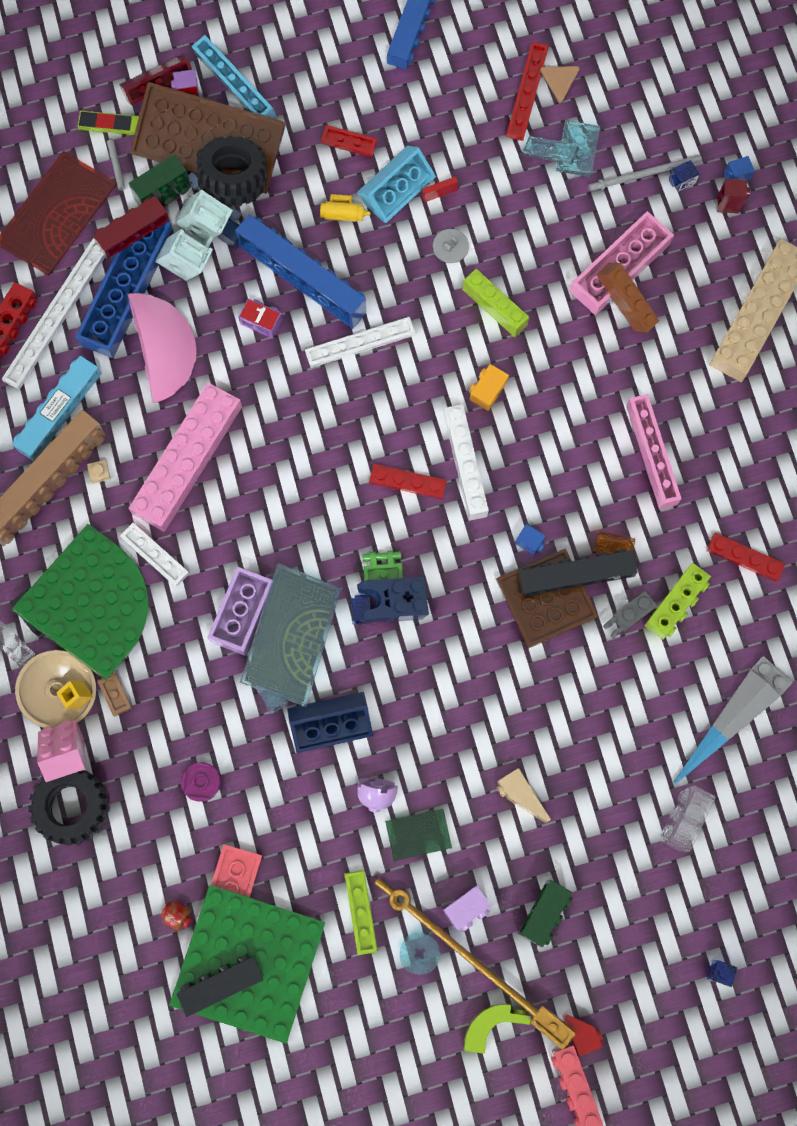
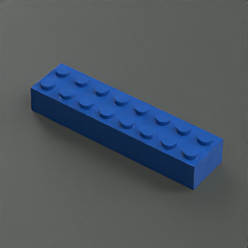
(301, 271)
(111, 310)

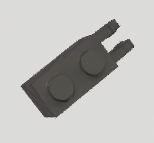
(631, 614)

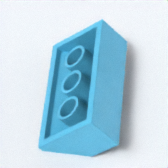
(397, 183)

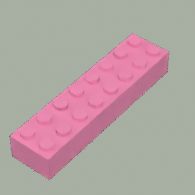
(185, 457)

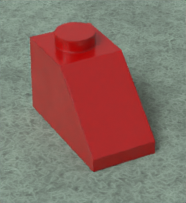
(586, 1038)

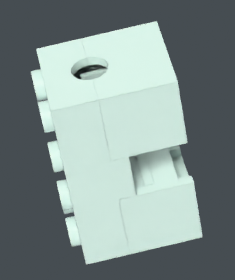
(189, 249)

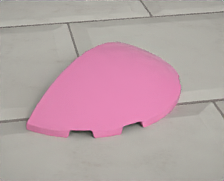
(165, 344)

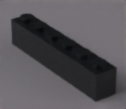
(576, 573)

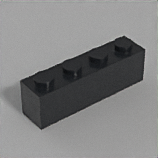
(219, 986)

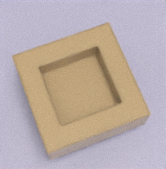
(98, 471)

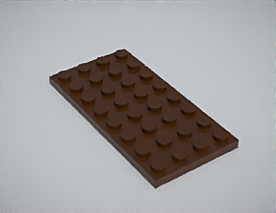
(185, 123)

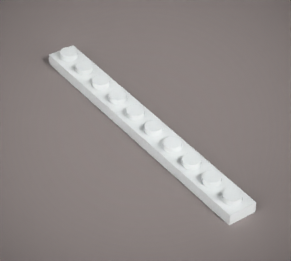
(54, 316)

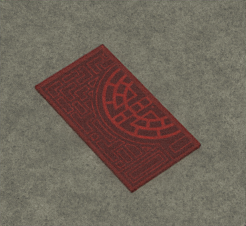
(56, 213)

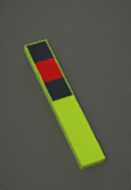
(107, 122)

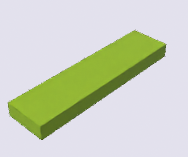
(361, 912)

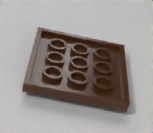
(546, 614)

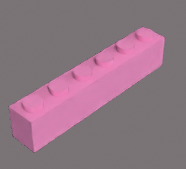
(653, 451)

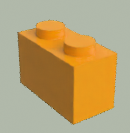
(488, 387)

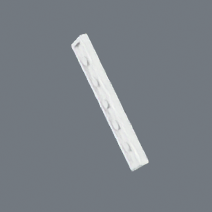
(360, 342)

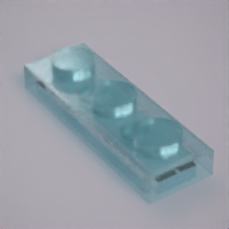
(551, 150)

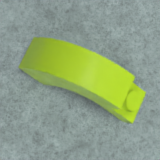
(485, 1020)

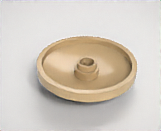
(41, 680)

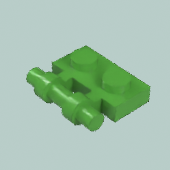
(384, 571)

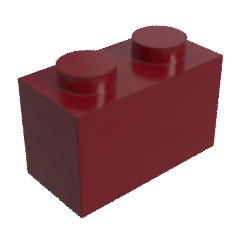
(732, 196)

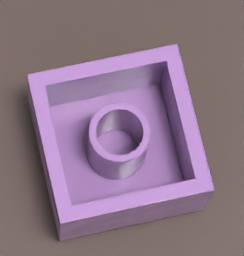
(467, 908)

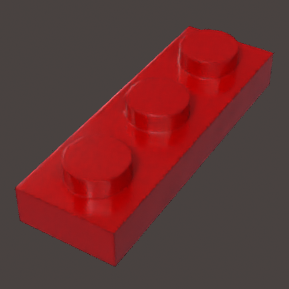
(349, 141)

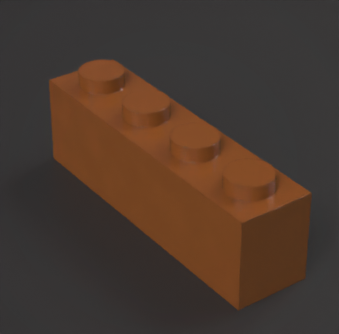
(628, 297)

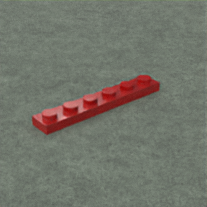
(527, 91)

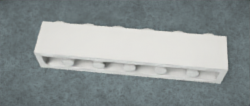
(465, 462)

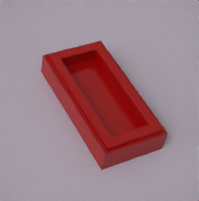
(439, 189)

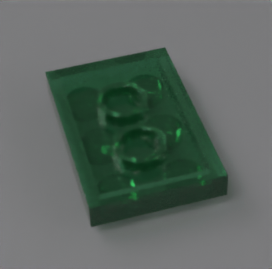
(418, 834)

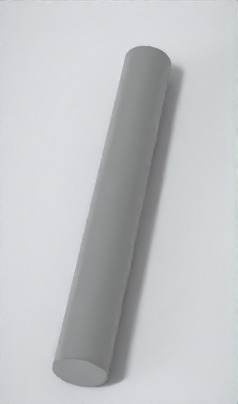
(116, 165)

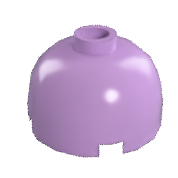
(376, 794)

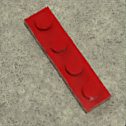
(408, 481)
(745, 557)

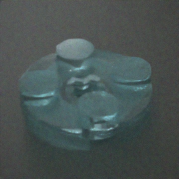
(420, 941)

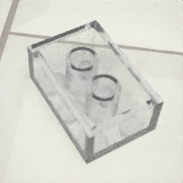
(687, 819)

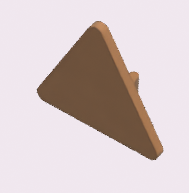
(559, 79)

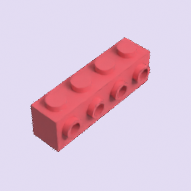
(577, 1087)

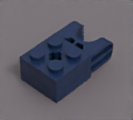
(390, 601)

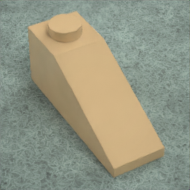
(520, 793)

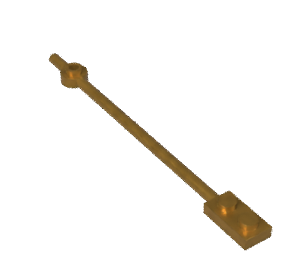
(543, 1018)

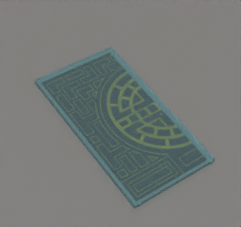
(290, 635)

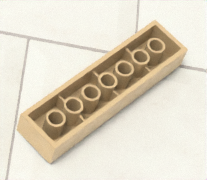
(758, 313)

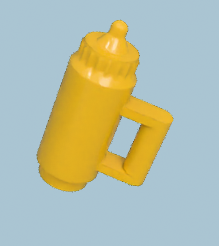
(342, 209)

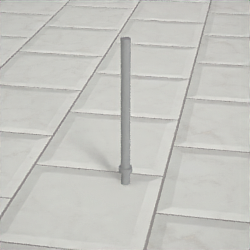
(601, 184)

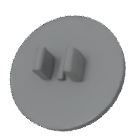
(450, 246)

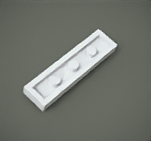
(154, 554)

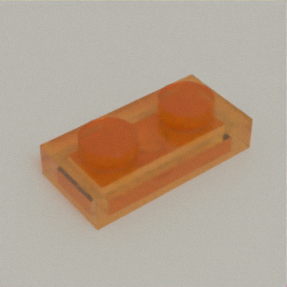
(610, 543)

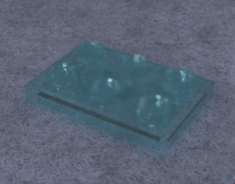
(586, 138)

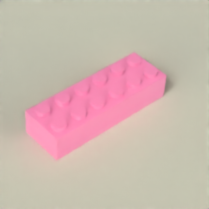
(633, 249)

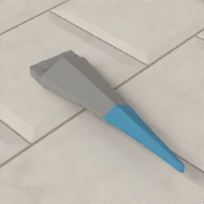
(755, 693)

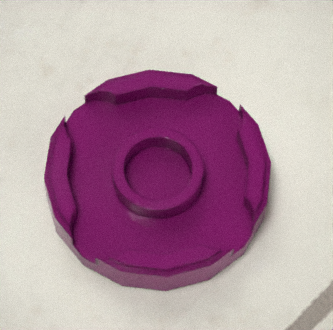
(200, 782)

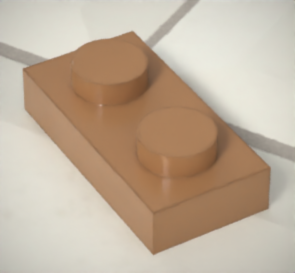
(114, 695)

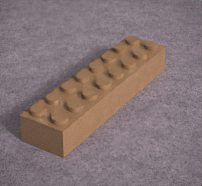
(47, 474)

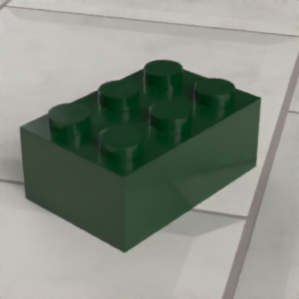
(164, 181)
(546, 913)

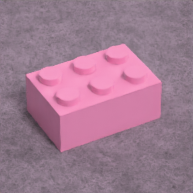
(60, 750)

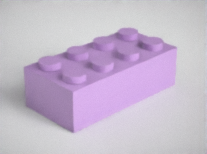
(240, 611)

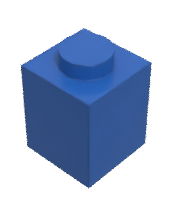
(739, 169)
(530, 540)

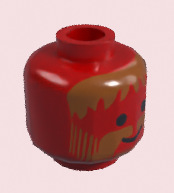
(176, 915)

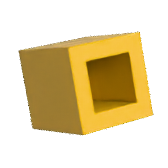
(74, 694)

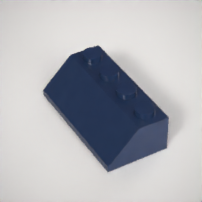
(330, 722)

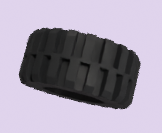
(232, 153)
(91, 821)

